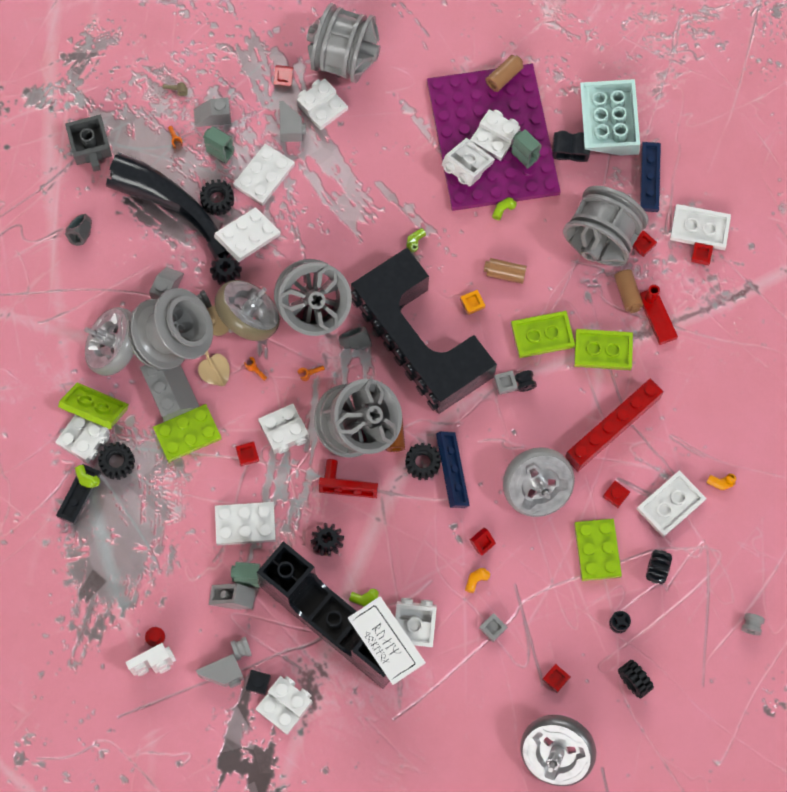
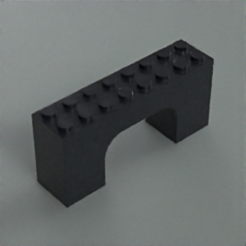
(438, 375)
(299, 590)

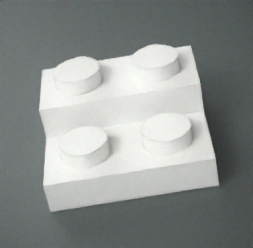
(321, 103)
(495, 134)
(467, 162)
(284, 429)
(83, 438)
(417, 620)
(157, 658)
(284, 704)

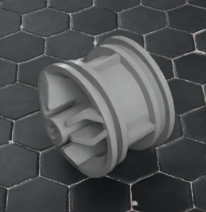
(343, 43)
(605, 226)
(312, 297)
(375, 412)

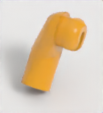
(723, 483)
(476, 576)

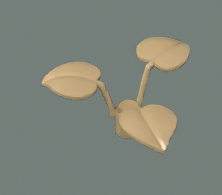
(215, 369)

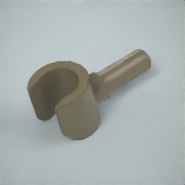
(180, 87)

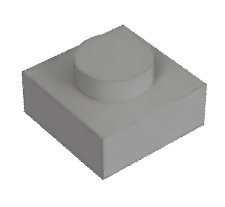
(505, 382)
(493, 627)

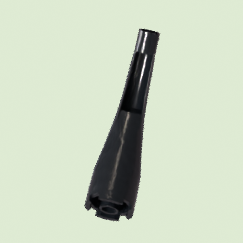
(147, 183)

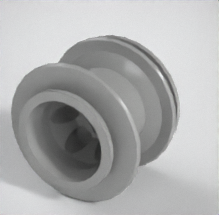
(170, 329)

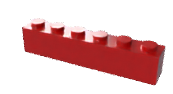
(614, 424)

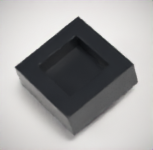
(258, 682)

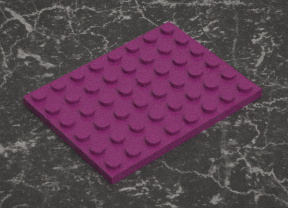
(459, 107)

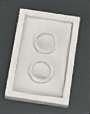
(264, 174)
(700, 226)
(247, 234)
(671, 503)
(245, 523)

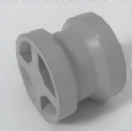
(753, 624)
(241, 648)

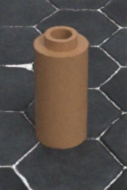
(504, 72)
(505, 270)
(628, 291)

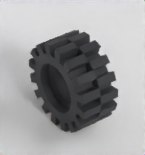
(222, 206)
(427, 450)
(108, 452)
(635, 678)

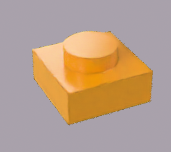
(472, 302)

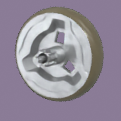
(239, 303)

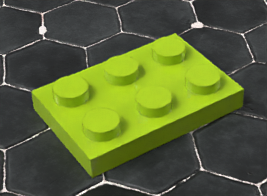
(542, 334)
(603, 349)
(93, 405)
(187, 433)
(597, 549)

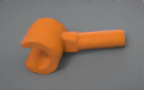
(174, 137)
(253, 367)
(309, 372)

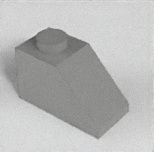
(213, 113)
(290, 124)
(165, 280)
(232, 596)
(222, 672)

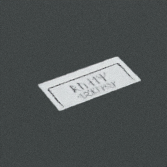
(386, 640)

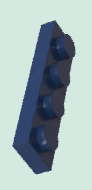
(650, 176)
(452, 469)

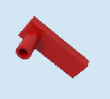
(658, 315)
(331, 485)

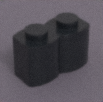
(569, 147)

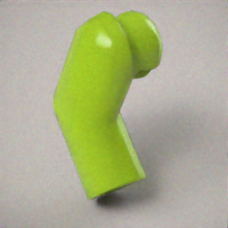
(502, 205)
(412, 239)

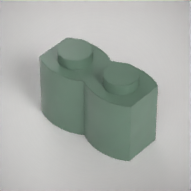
(218, 144)
(526, 148)
(246, 574)

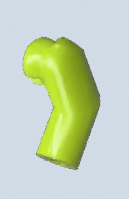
(85, 479)
(364, 599)

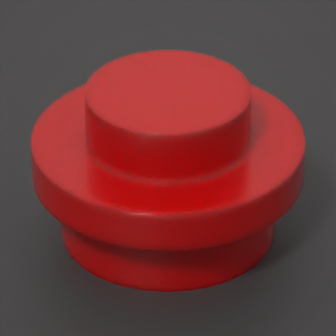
(154, 636)

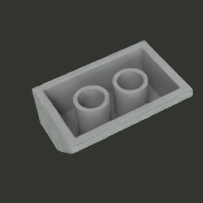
(170, 391)

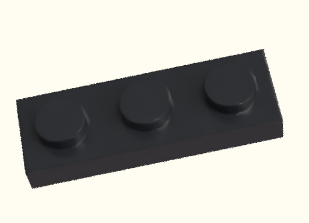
(76, 498)

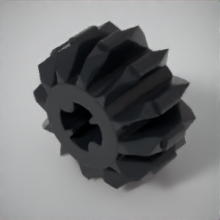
(218, 269)
(323, 534)
(658, 566)

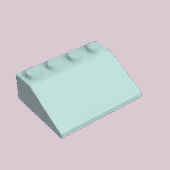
(610, 117)

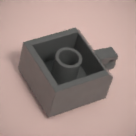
(88, 141)

